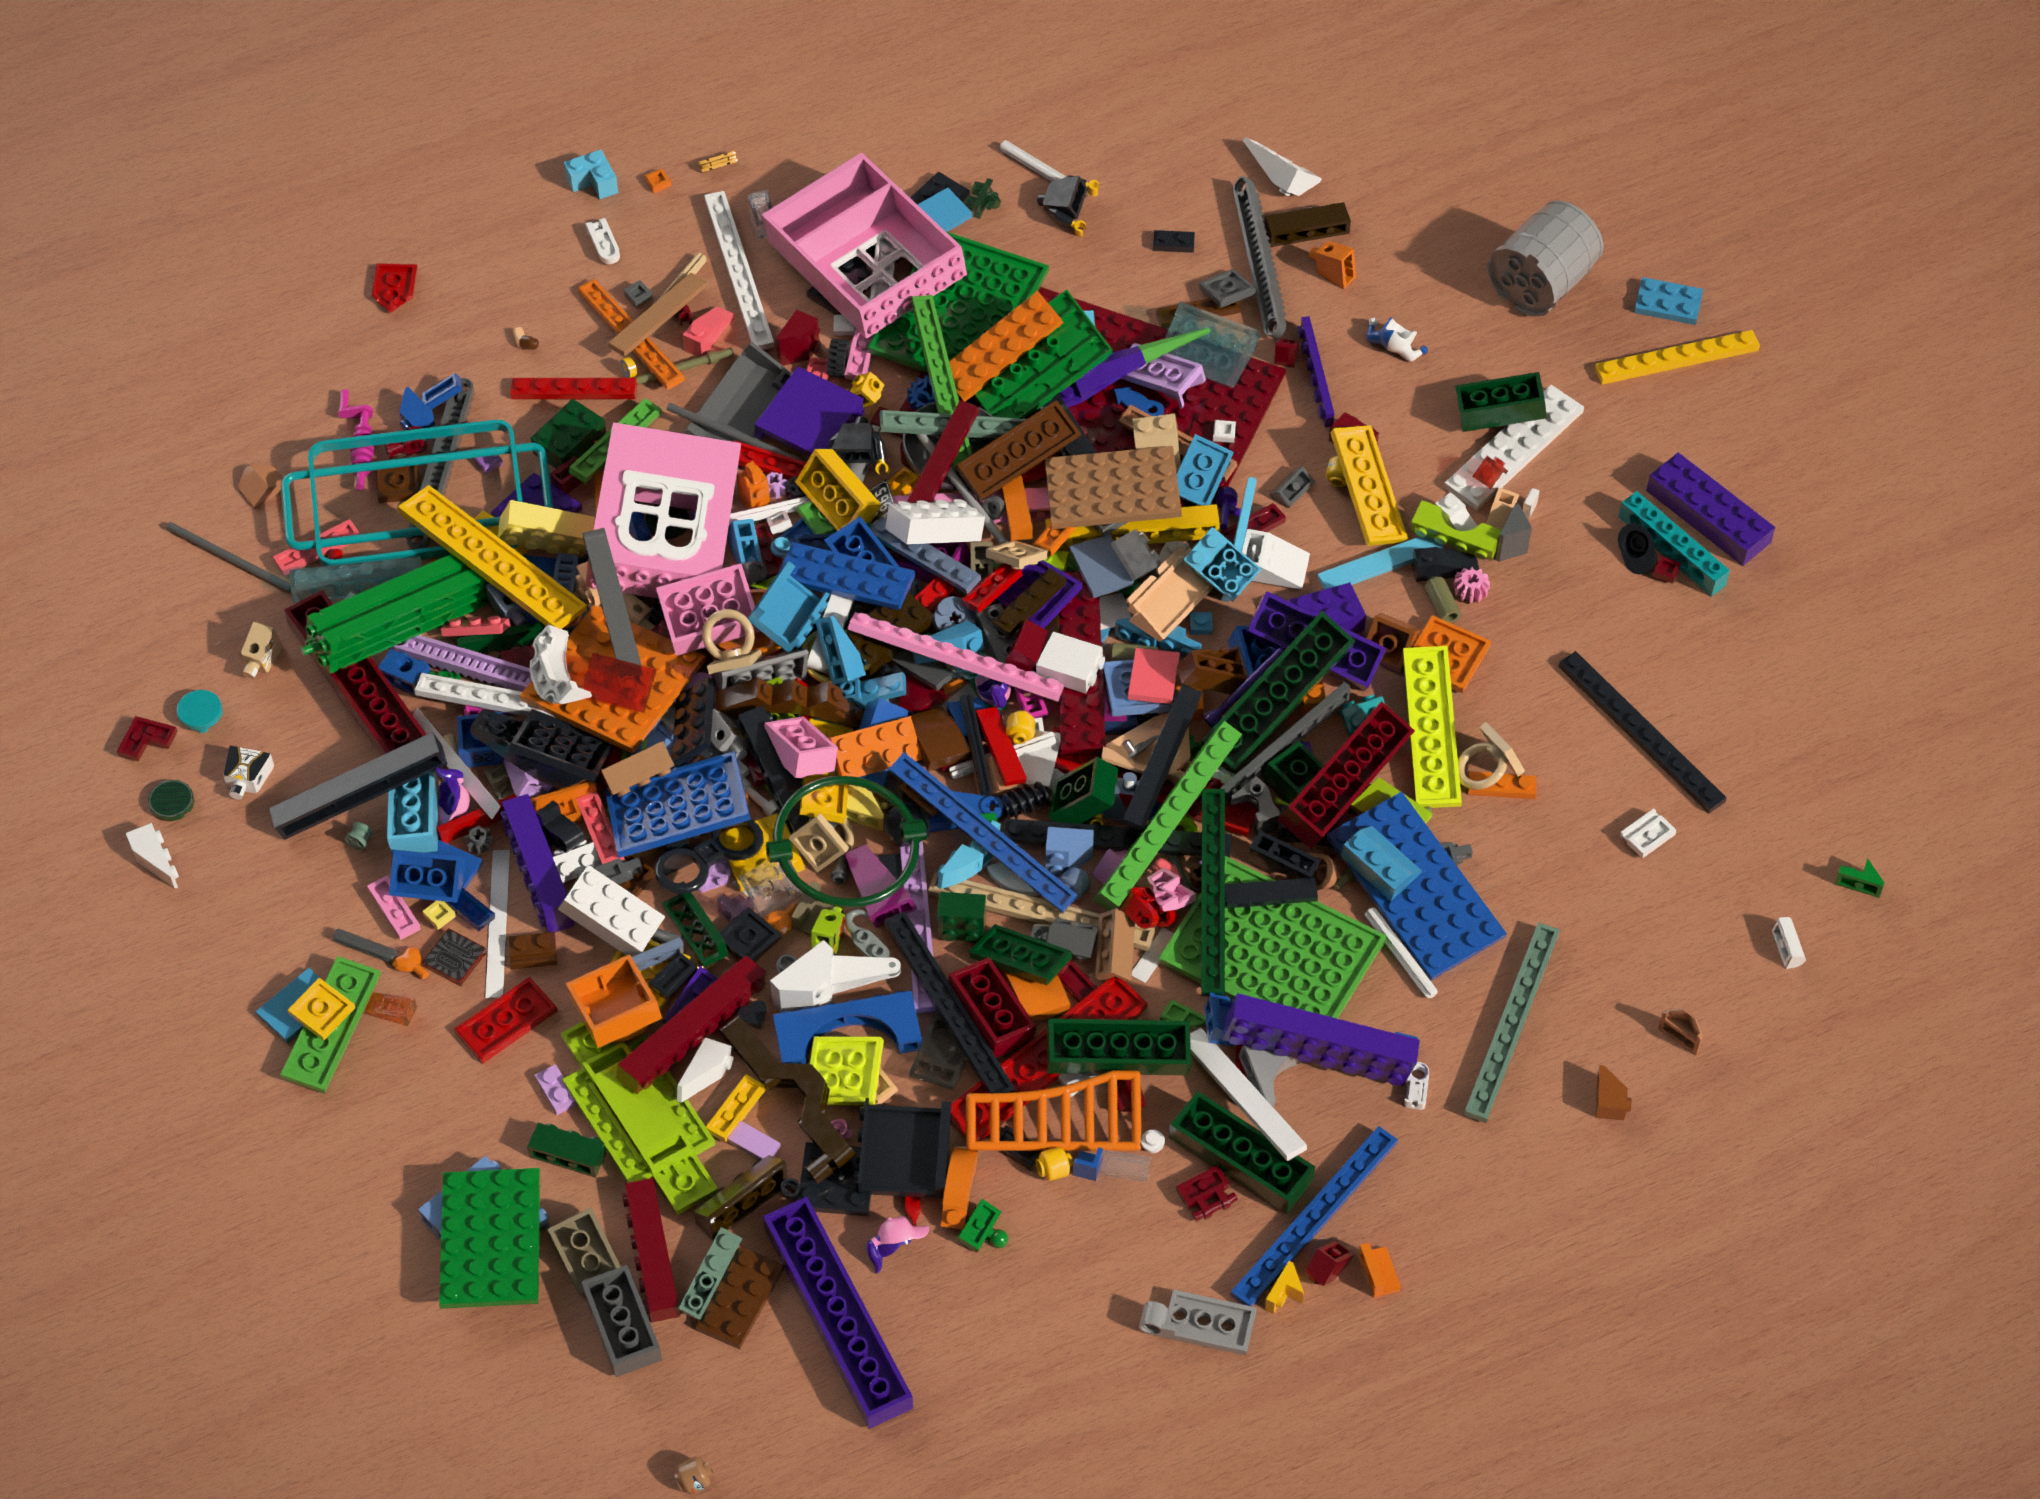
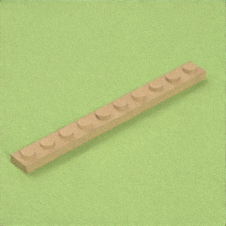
(1032, 908)

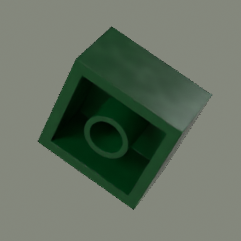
(1292, 771)
(961, 916)

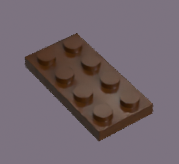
(740, 1297)

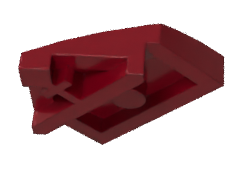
(920, 696)

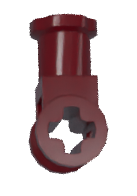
(408, 447)

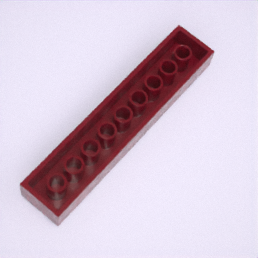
(362, 688)

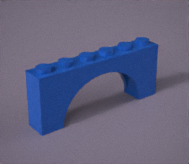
(890, 1014)

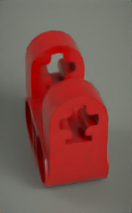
(1142, 904)

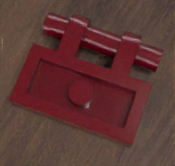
(1203, 1187)

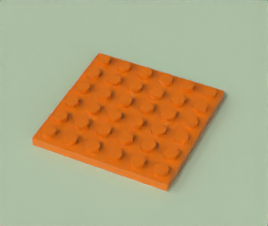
(611, 722)

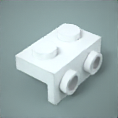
(576, 860)

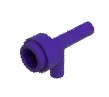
(1227, 500)

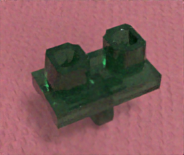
(985, 199)

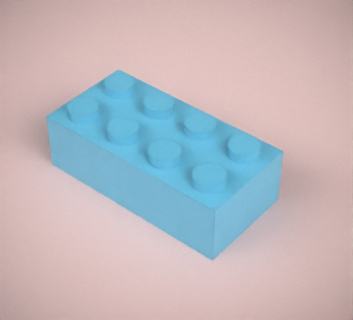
(414, 815)

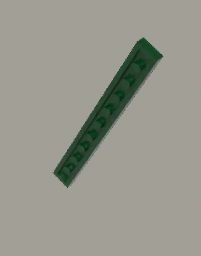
(1213, 893)

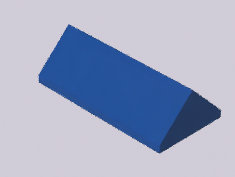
(877, 713)

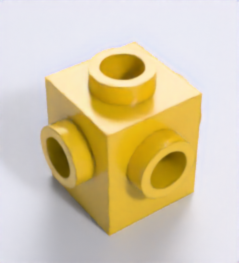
(867, 387)

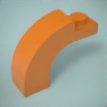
(958, 1187)

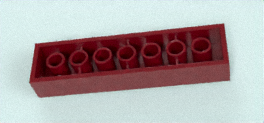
(1346, 775)

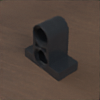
(558, 828)

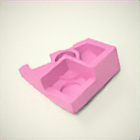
(1168, 890)

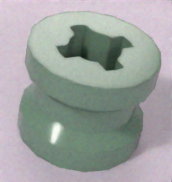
(358, 836)

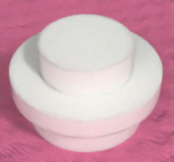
(1152, 1141)

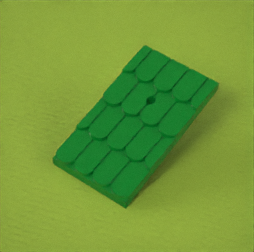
(1048, 366)

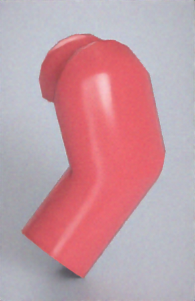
(1160, 863)

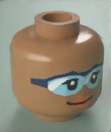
(694, 1475)

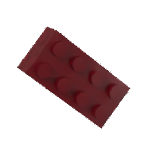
(993, 1007)

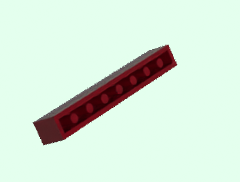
(691, 1025)

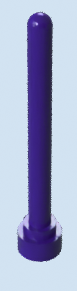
(1214, 716)

